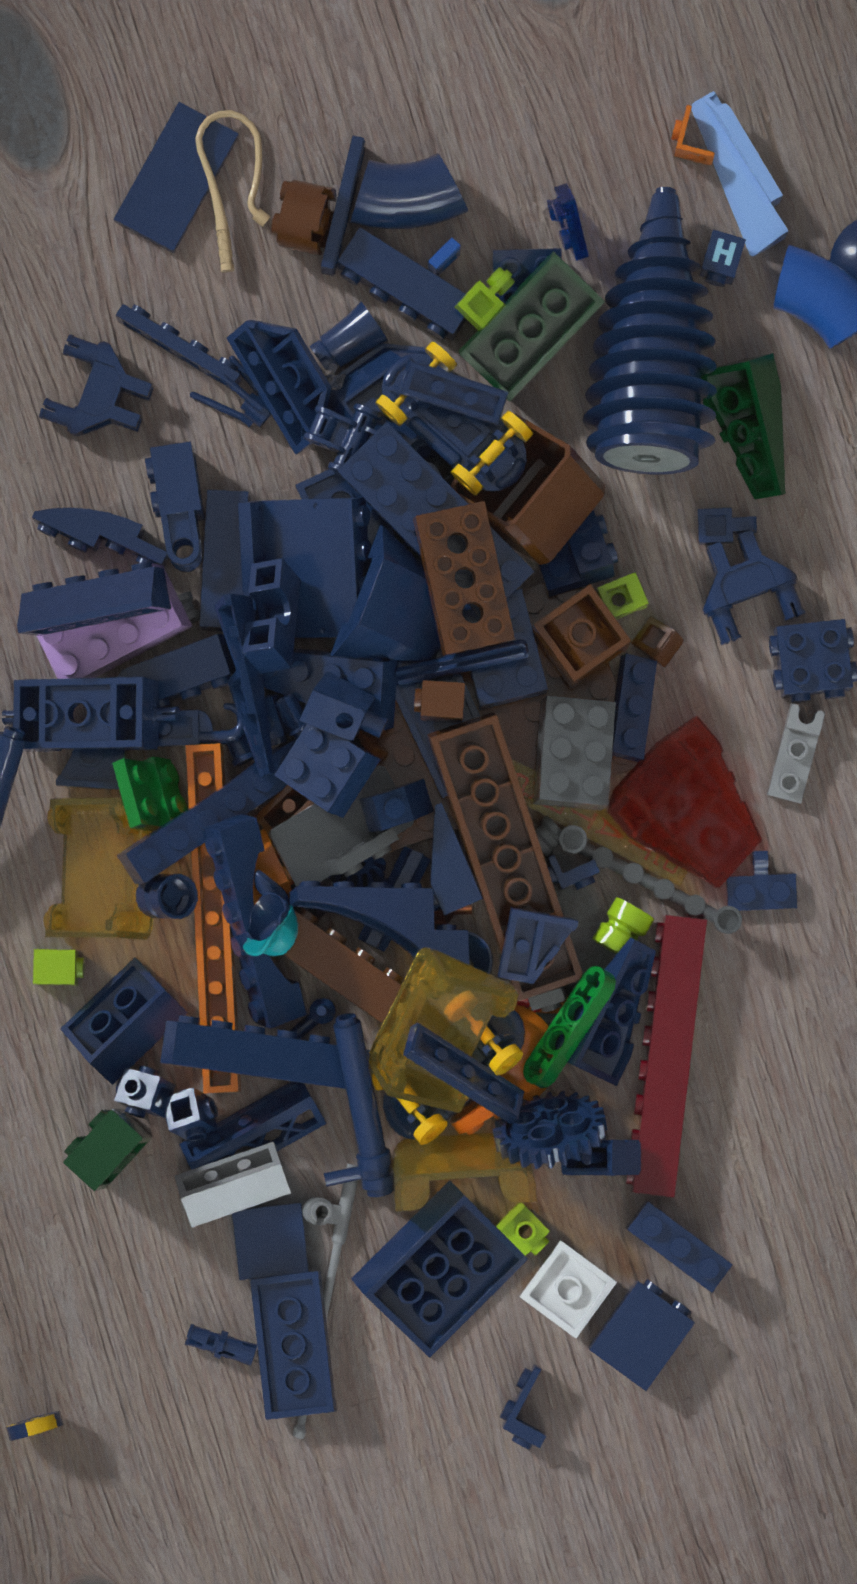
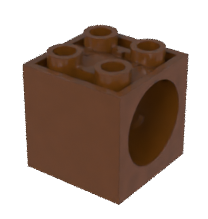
(581, 636)

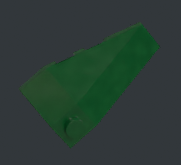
(751, 420)

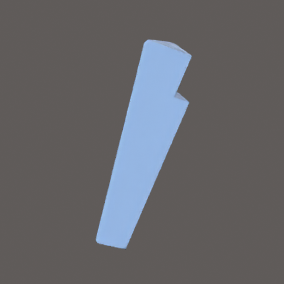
(742, 175)

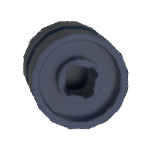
(167, 896)

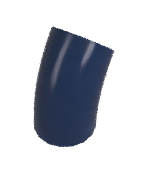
(407, 195)

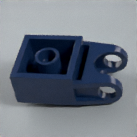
(177, 500)

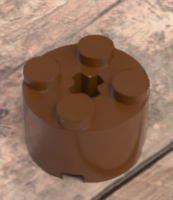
(304, 216)

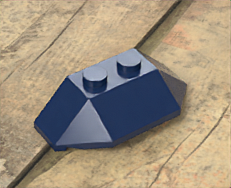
(283, 376)

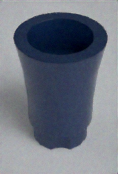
(349, 338)

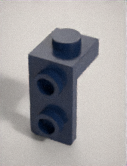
(524, 1433)

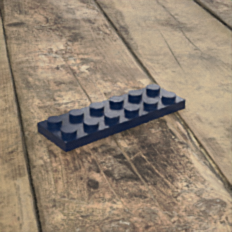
(404, 486)

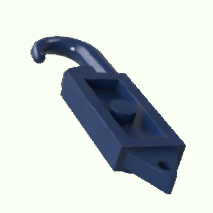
(196, 729)

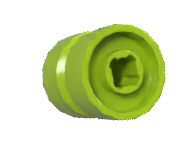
(623, 922)

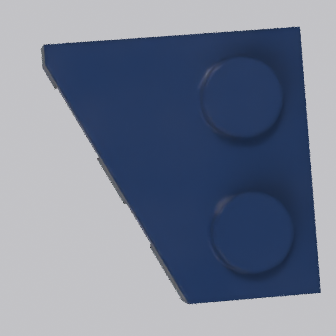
(531, 943)

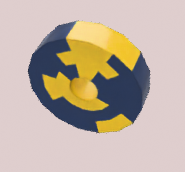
(34, 1425)

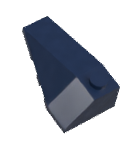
(607, 1043)

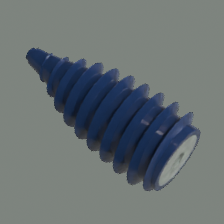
(650, 355)

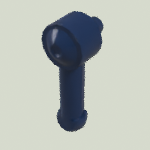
(321, 1012)

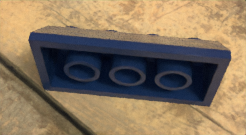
(93, 600)

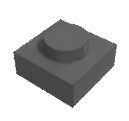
(548, 1000)

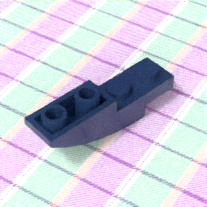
(89, 527)

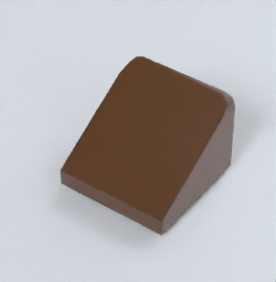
(658, 641)

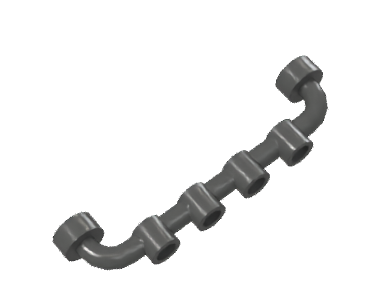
(726, 919)

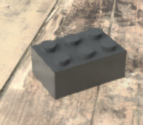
(574, 753)

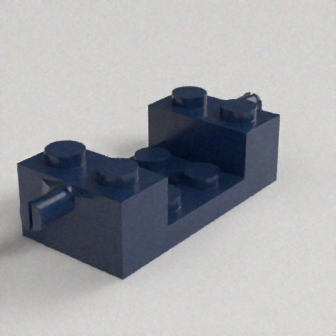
(119, 713)

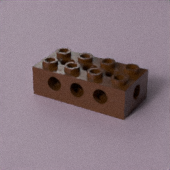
(480, 561)

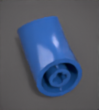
(818, 295)

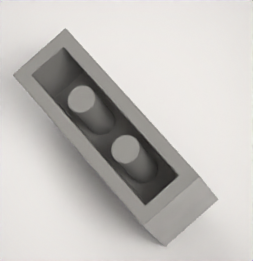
(232, 1184)

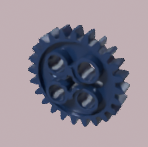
(551, 1130)

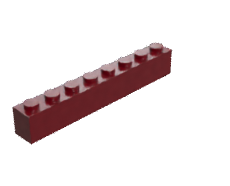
(668, 1053)

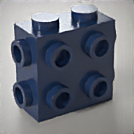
(813, 660)

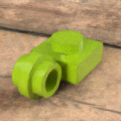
(481, 303)

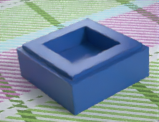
(444, 257)

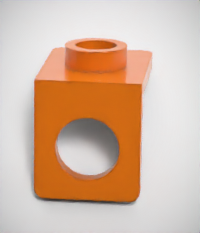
(685, 151)

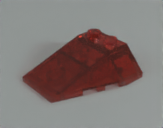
(687, 805)

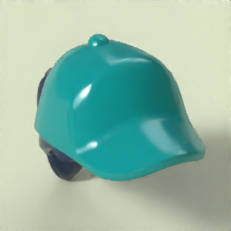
(272, 920)

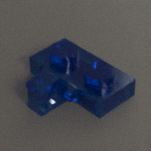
(565, 211)

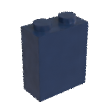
(642, 1333)

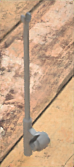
(340, 1217)

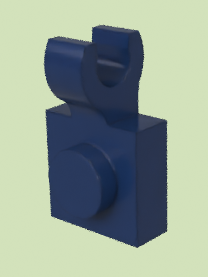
(718, 525)

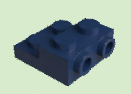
(582, 559)

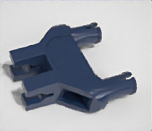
(101, 394)
(745, 582)

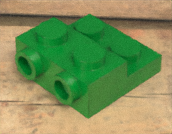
(149, 792)

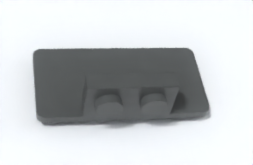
(324, 844)

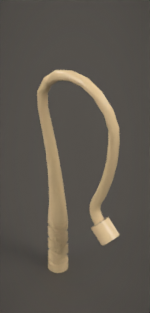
(259, 216)

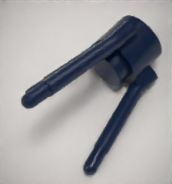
(253, 406)

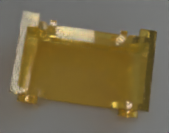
(96, 888)
(450, 1002)
(455, 1159)

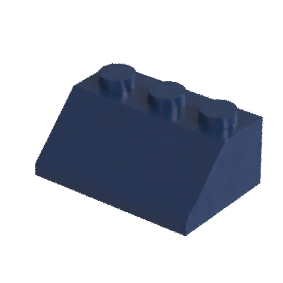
(122, 1020)

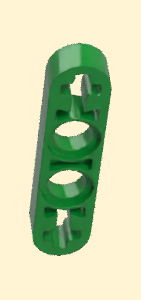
(565, 1024)

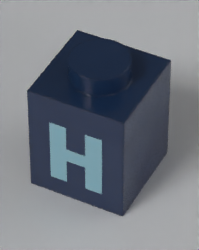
(722, 258)

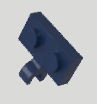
(761, 889)

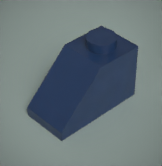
(396, 806)

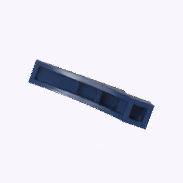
(397, 913)

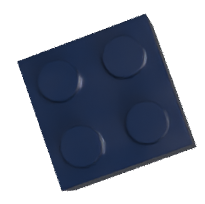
(327, 769)

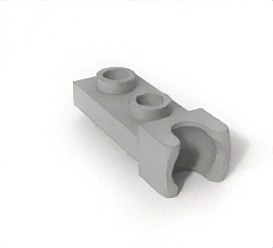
(795, 755)

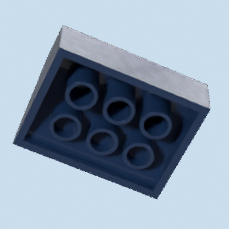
(439, 1269)

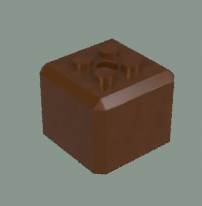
(546, 501)

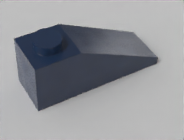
(450, 873)

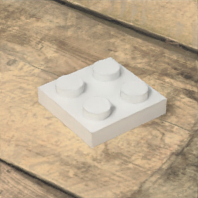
(568, 1289)

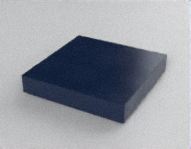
(270, 1241)

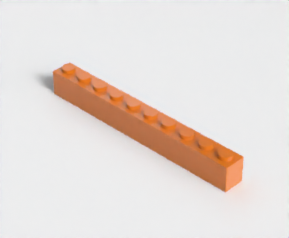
(212, 930)

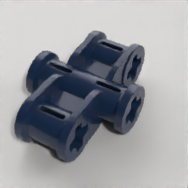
(342, 433)

